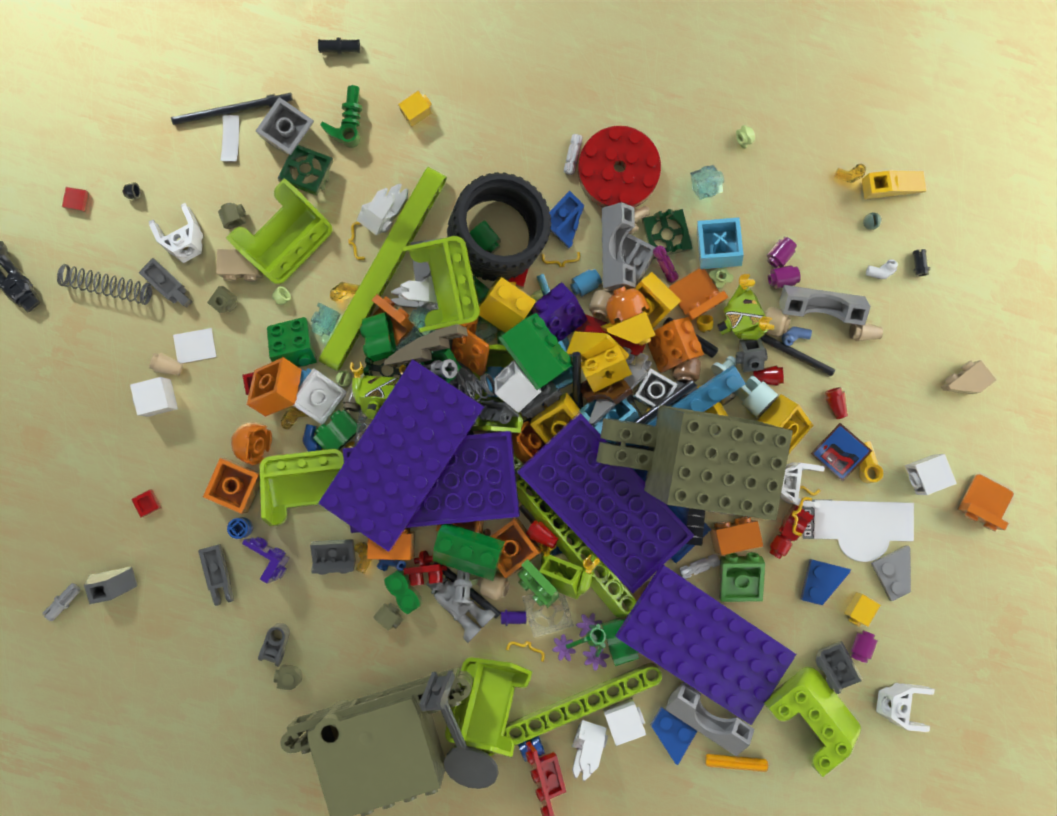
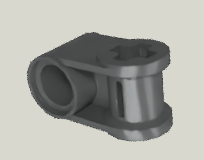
(274, 648)

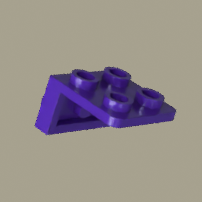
(560, 311)
(278, 560)

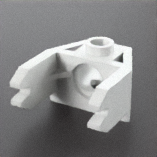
(383, 209)
(189, 236)
(416, 294)
(792, 482)
(900, 696)
(589, 742)

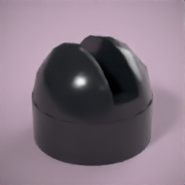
(132, 191)

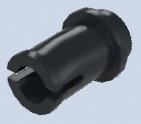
(920, 262)

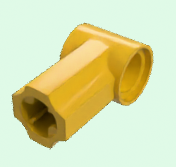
(870, 462)

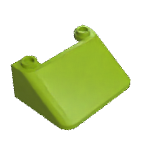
(451, 281)
(295, 481)
(486, 709)

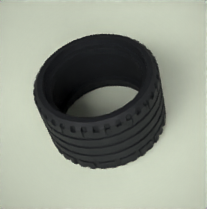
(523, 198)

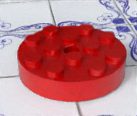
(637, 157)

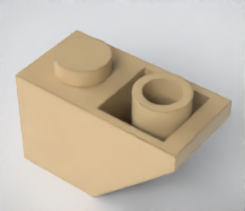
(234, 265)
(971, 380)

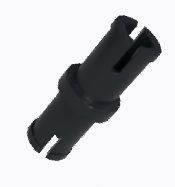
(339, 45)

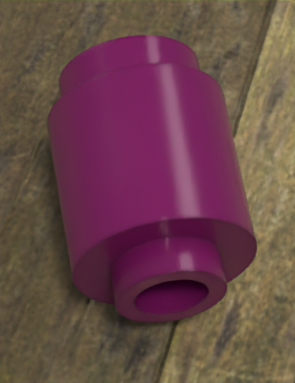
(781, 252)
(784, 276)
(863, 646)

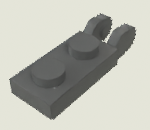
(216, 573)

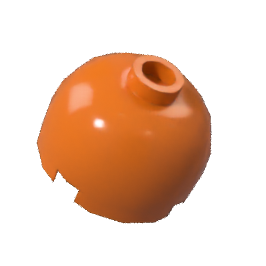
(625, 304)
(251, 442)
(526, 443)

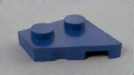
(565, 218)
(822, 581)
(673, 733)

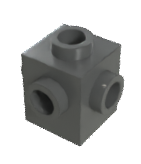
(751, 355)

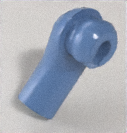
(795, 333)

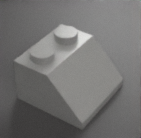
(284, 126)

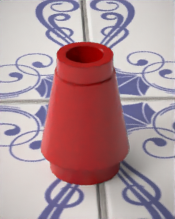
(770, 375)
(837, 402)
(542, 534)

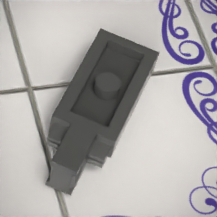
(165, 282)

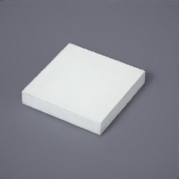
(318, 396)

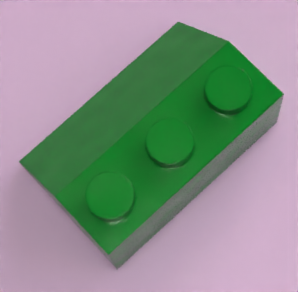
(536, 351)
(467, 551)

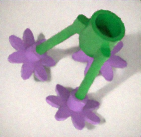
(594, 637)

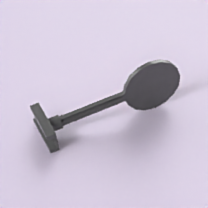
(463, 764)

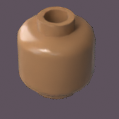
(687, 370)

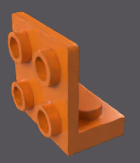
(697, 294)

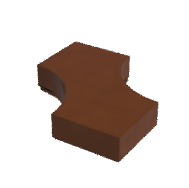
(615, 392)

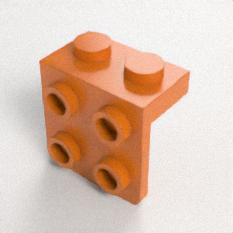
(399, 317)
(674, 344)
(471, 349)
(986, 502)

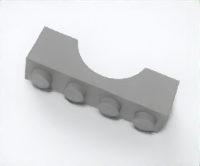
(616, 224)
(846, 307)
(728, 733)

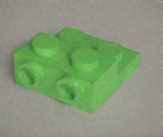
(741, 577)
(532, 579)

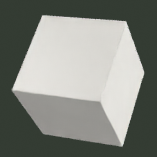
(514, 387)
(654, 389)
(153, 396)
(930, 474)
(625, 721)

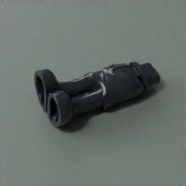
(16, 286)

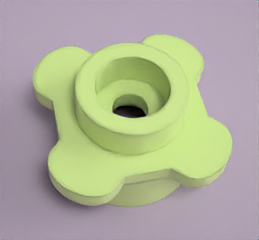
(745, 136)
(720, 282)

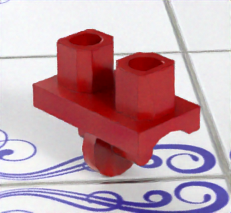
(435, 572)

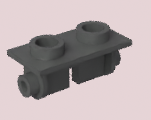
(548, 395)
(497, 412)

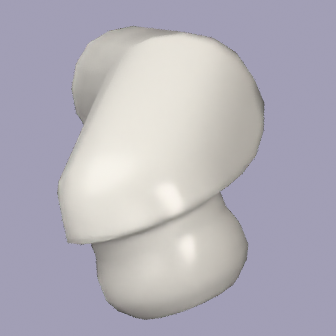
(884, 271)

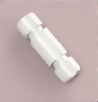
(573, 154)
(699, 566)

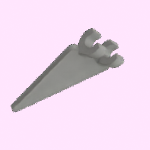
(638, 372)

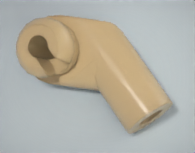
(639, 214)

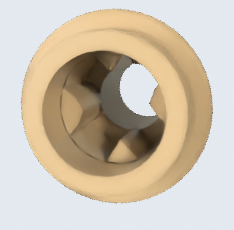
(865, 332)
(163, 364)

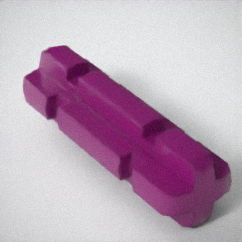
(665, 263)

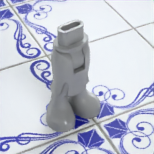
(445, 594)

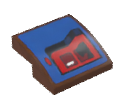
(841, 452)

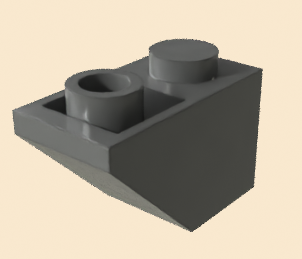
(109, 584)

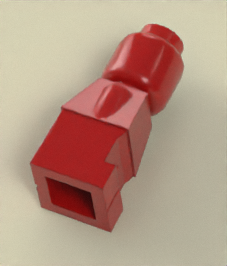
(782, 543)

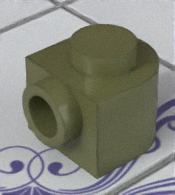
(232, 215)
(223, 300)
(388, 616)
(287, 677)

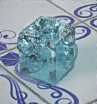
(707, 181)

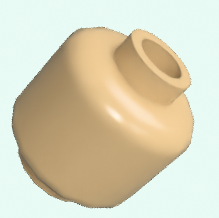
(598, 303)
(779, 320)
(496, 588)

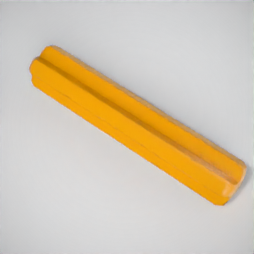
(735, 762)

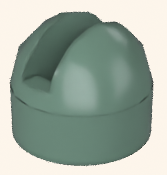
(869, 221)

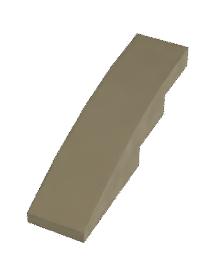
(421, 348)

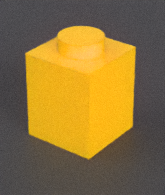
(415, 108)
(861, 610)

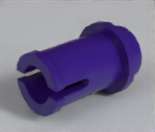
(513, 617)

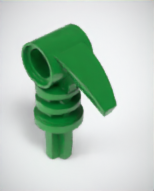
(350, 119)

